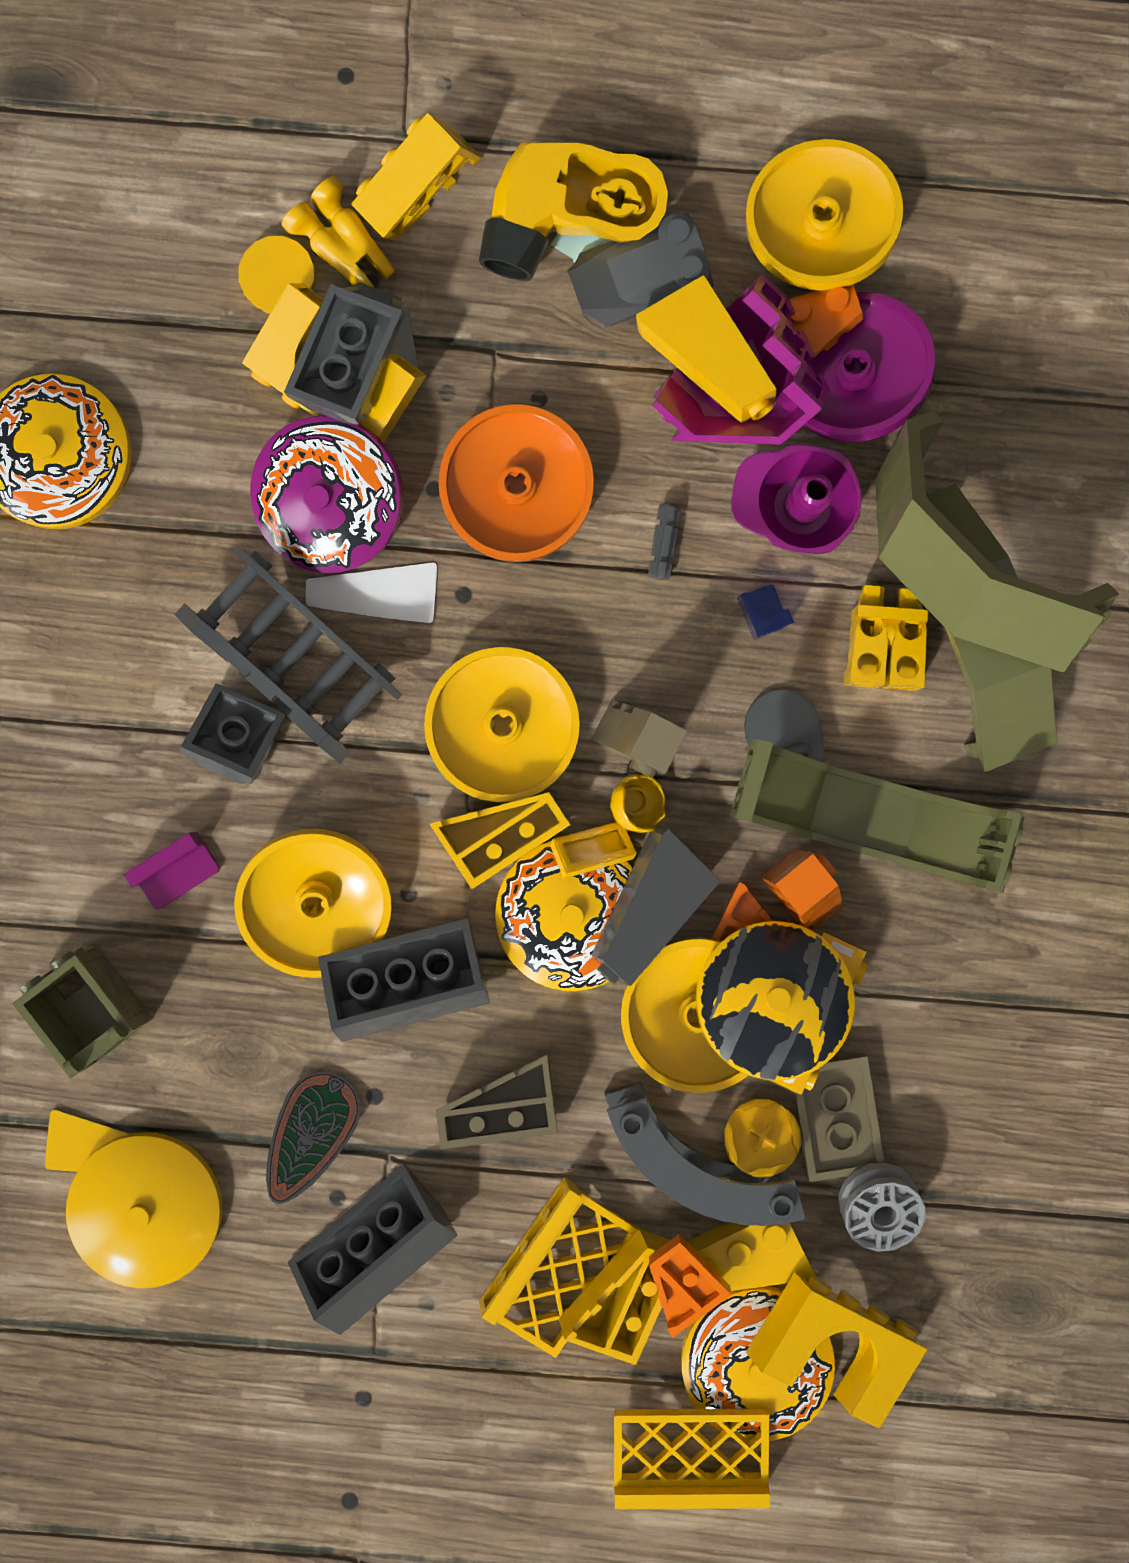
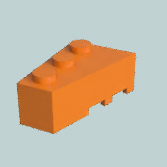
(805, 887)

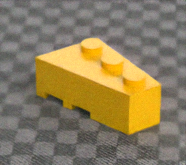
(413, 176)
(499, 835)
(619, 1304)

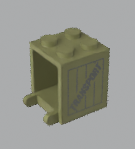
(90, 1020)

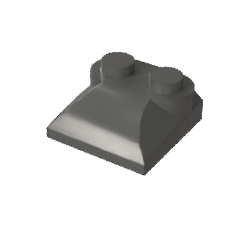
(232, 735)

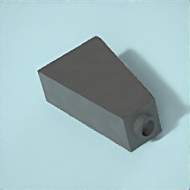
(653, 906)

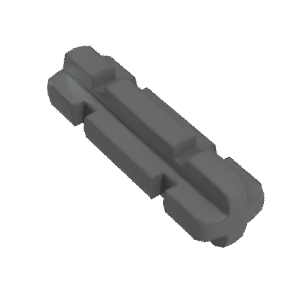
(664, 541)

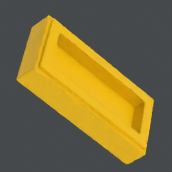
(592, 849)

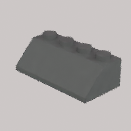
(403, 980)
(370, 1250)

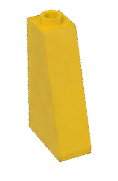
(709, 349)

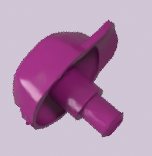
(797, 498)

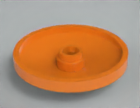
(516, 483)

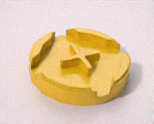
(269, 268)
(762, 1138)

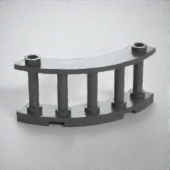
(270, 679)
(694, 1177)

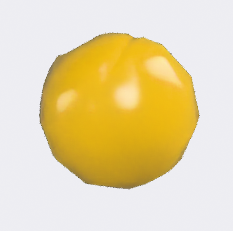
(638, 803)

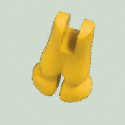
(343, 242)

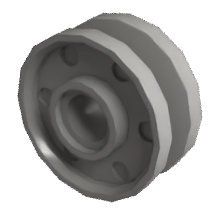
(881, 1207)

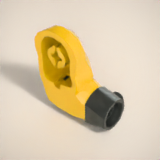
(569, 192)

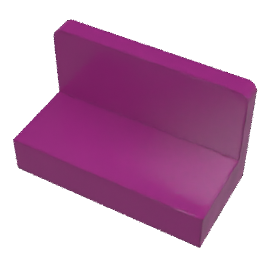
(174, 870)

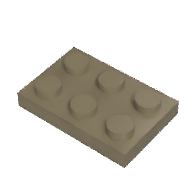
(839, 1120)

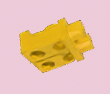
(887, 642)

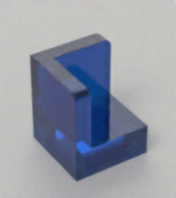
(764, 611)

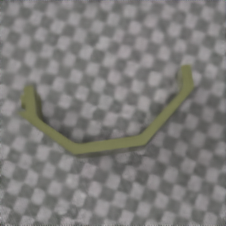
(959, 582)
(1007, 694)
(877, 817)

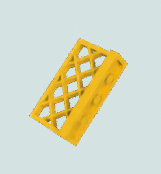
(532, 1250)
(690, 1485)

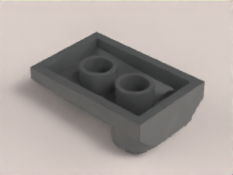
(628, 277)
(346, 352)

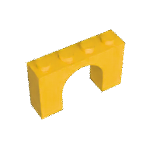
(280, 345)
(810, 1314)

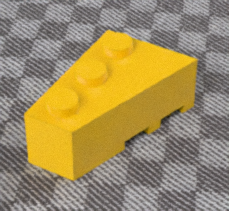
(753, 1254)

